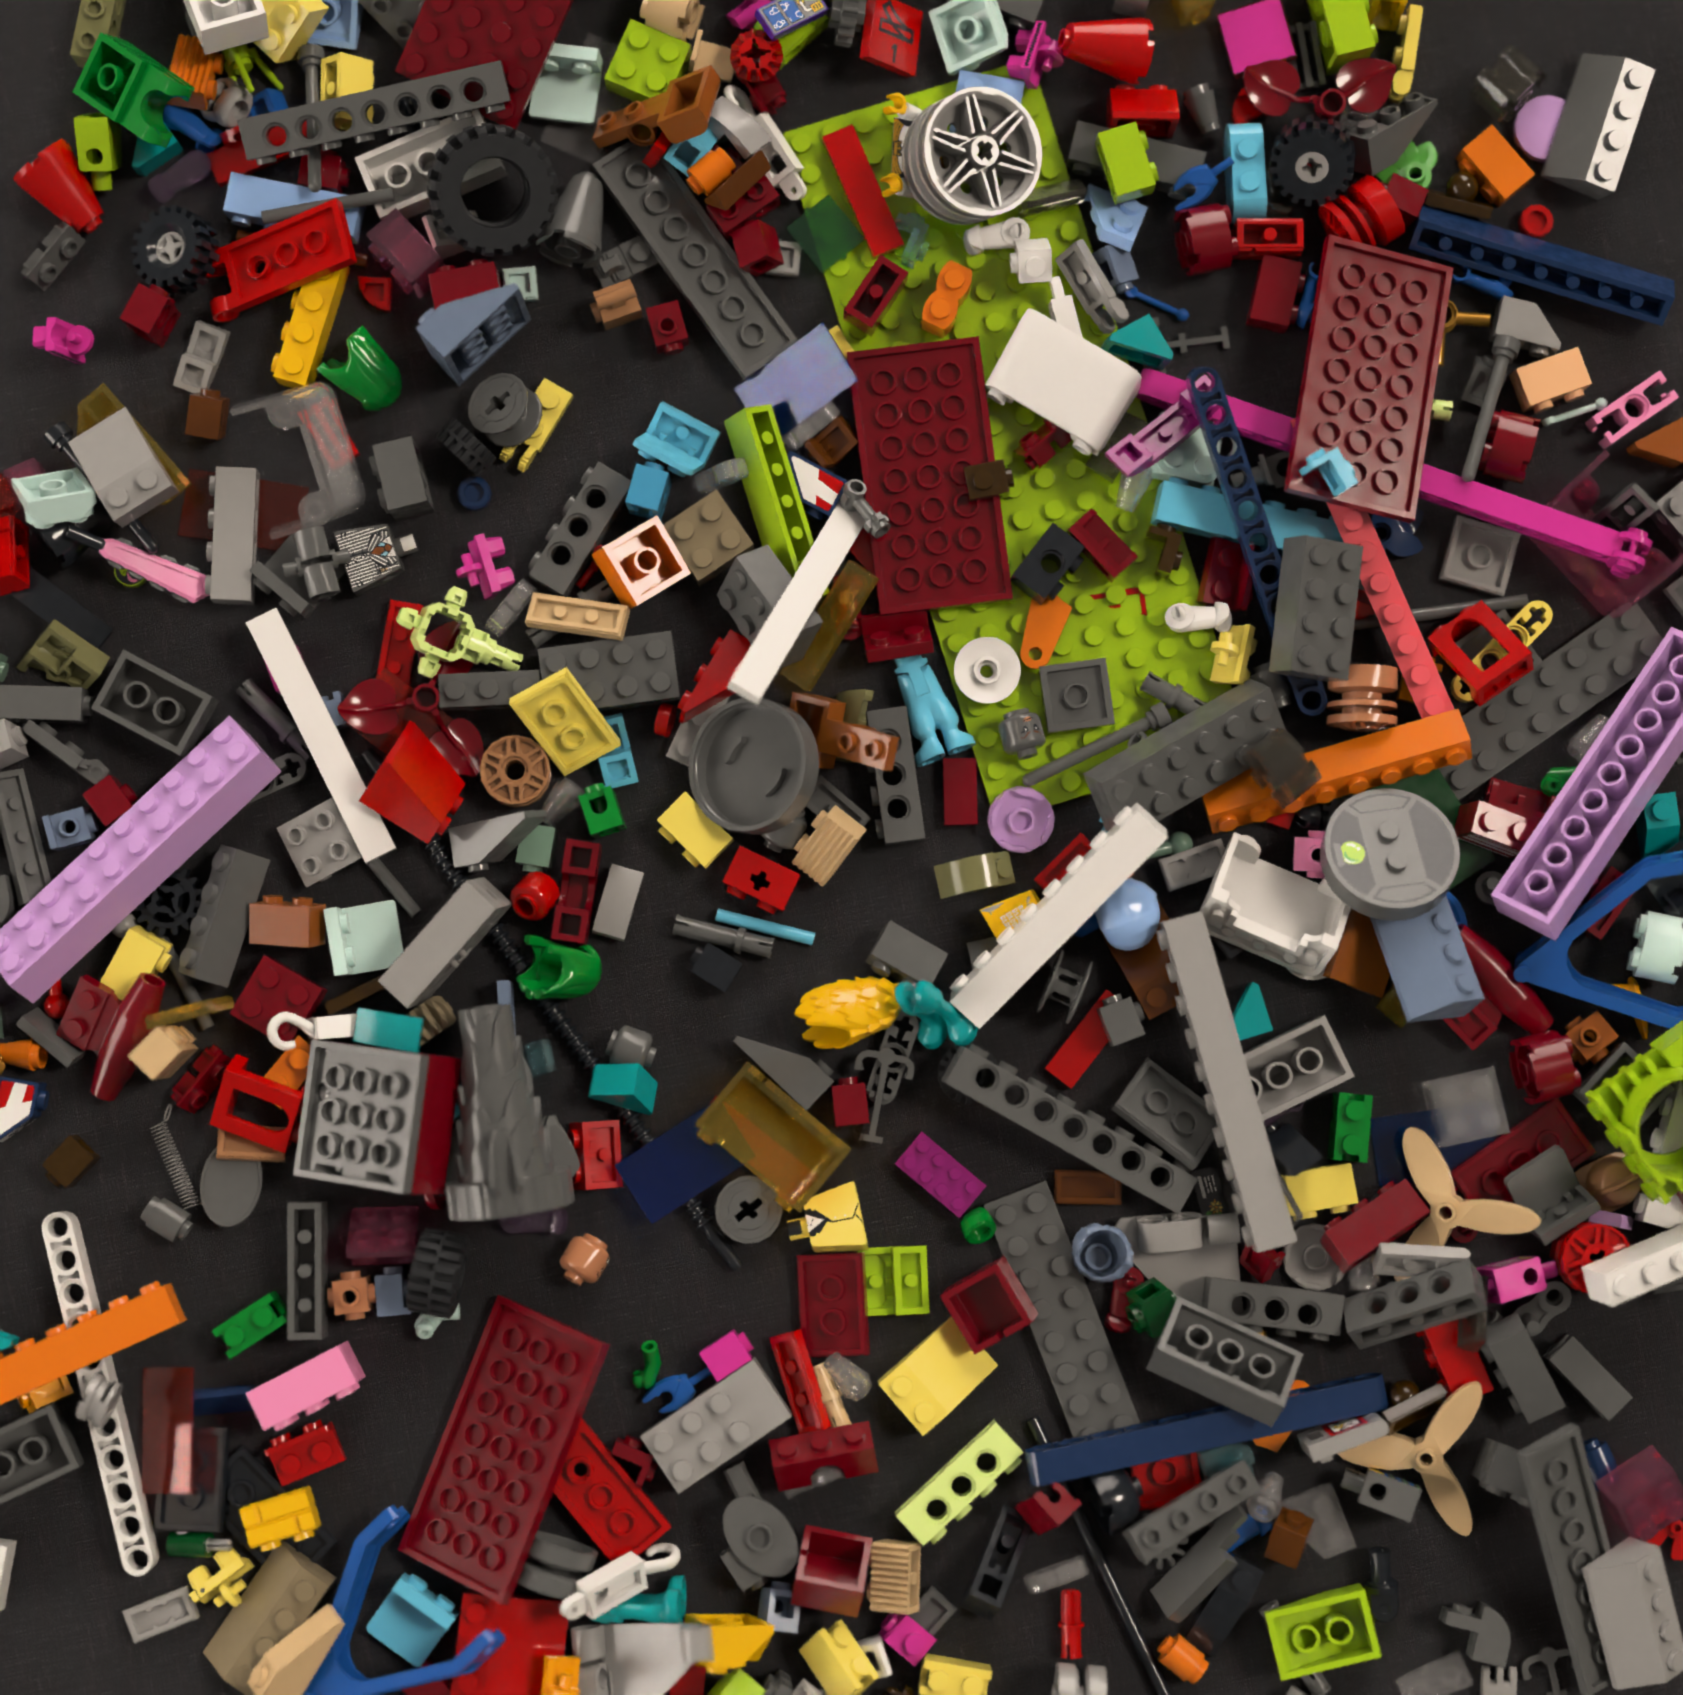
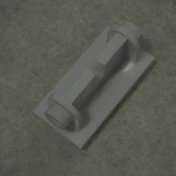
(61, 246)

